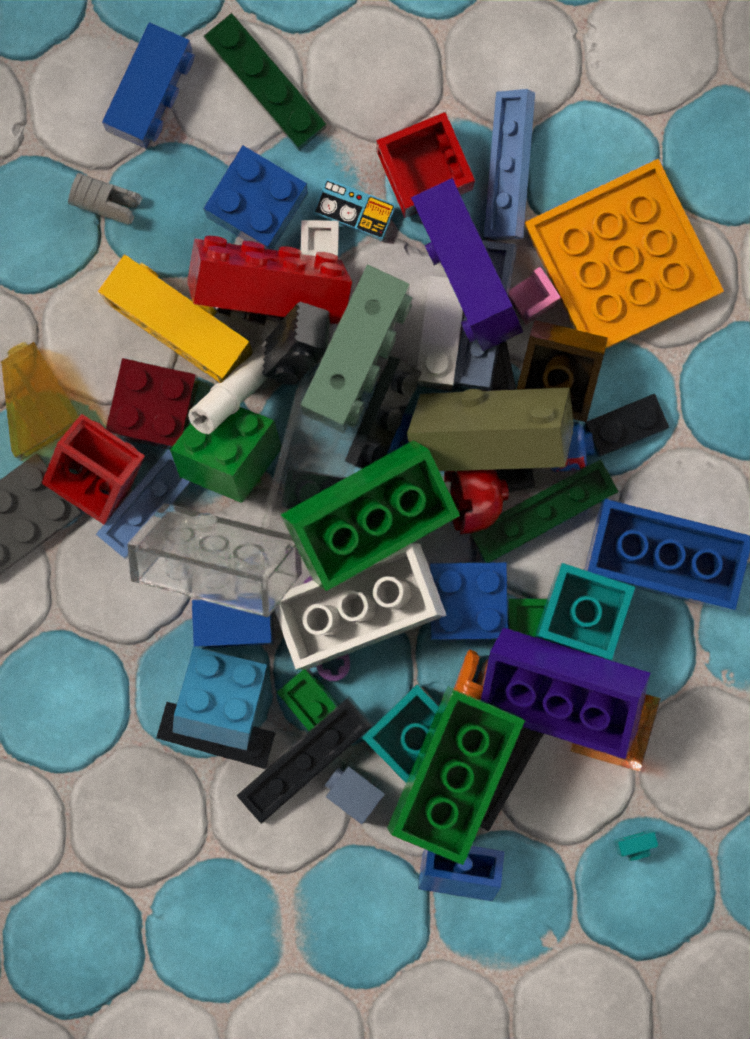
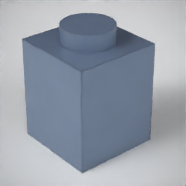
(353, 793)

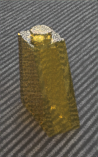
(35, 401)

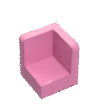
(534, 296)

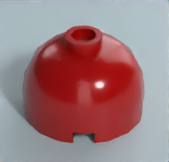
(477, 498)

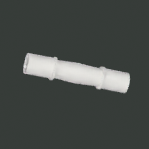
(226, 396)

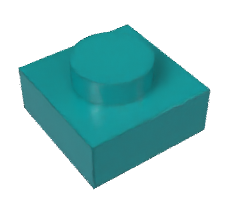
(636, 845)

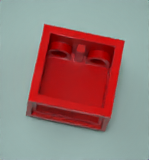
(422, 159)
(102, 464)

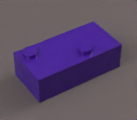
(467, 266)
(566, 692)

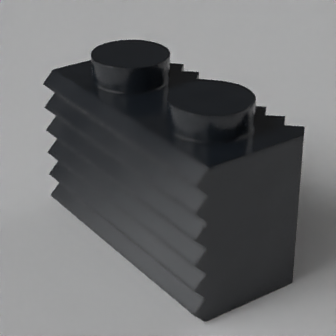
(296, 344)

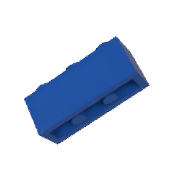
(149, 86)

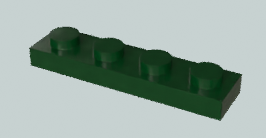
(265, 81)
(545, 511)

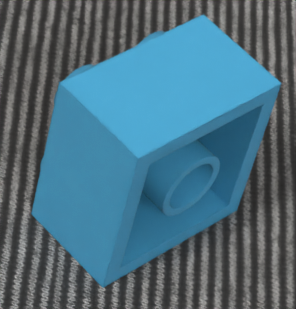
(219, 698)

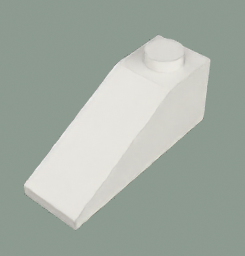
(439, 336)

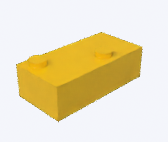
(174, 319)

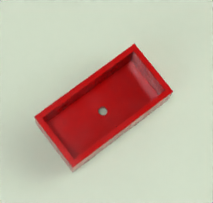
(266, 279)

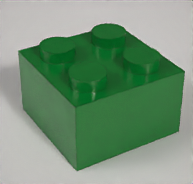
(230, 456)

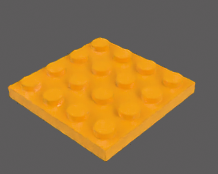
(624, 256)

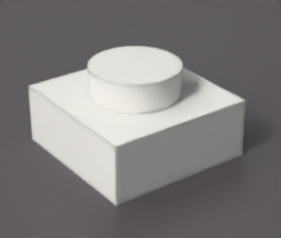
(319, 237)

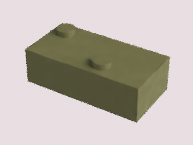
(495, 428)

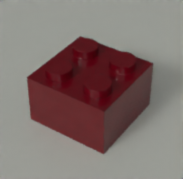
(151, 403)

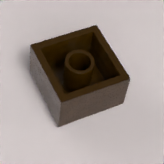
(563, 359)

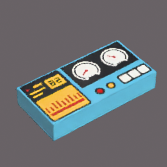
(354, 209)

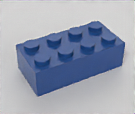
(668, 555)

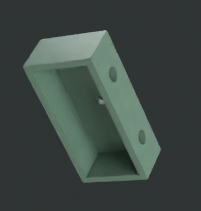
(355, 349)

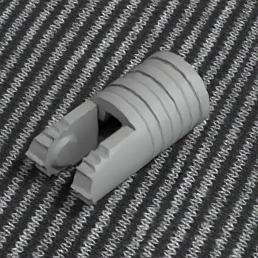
(97, 197)

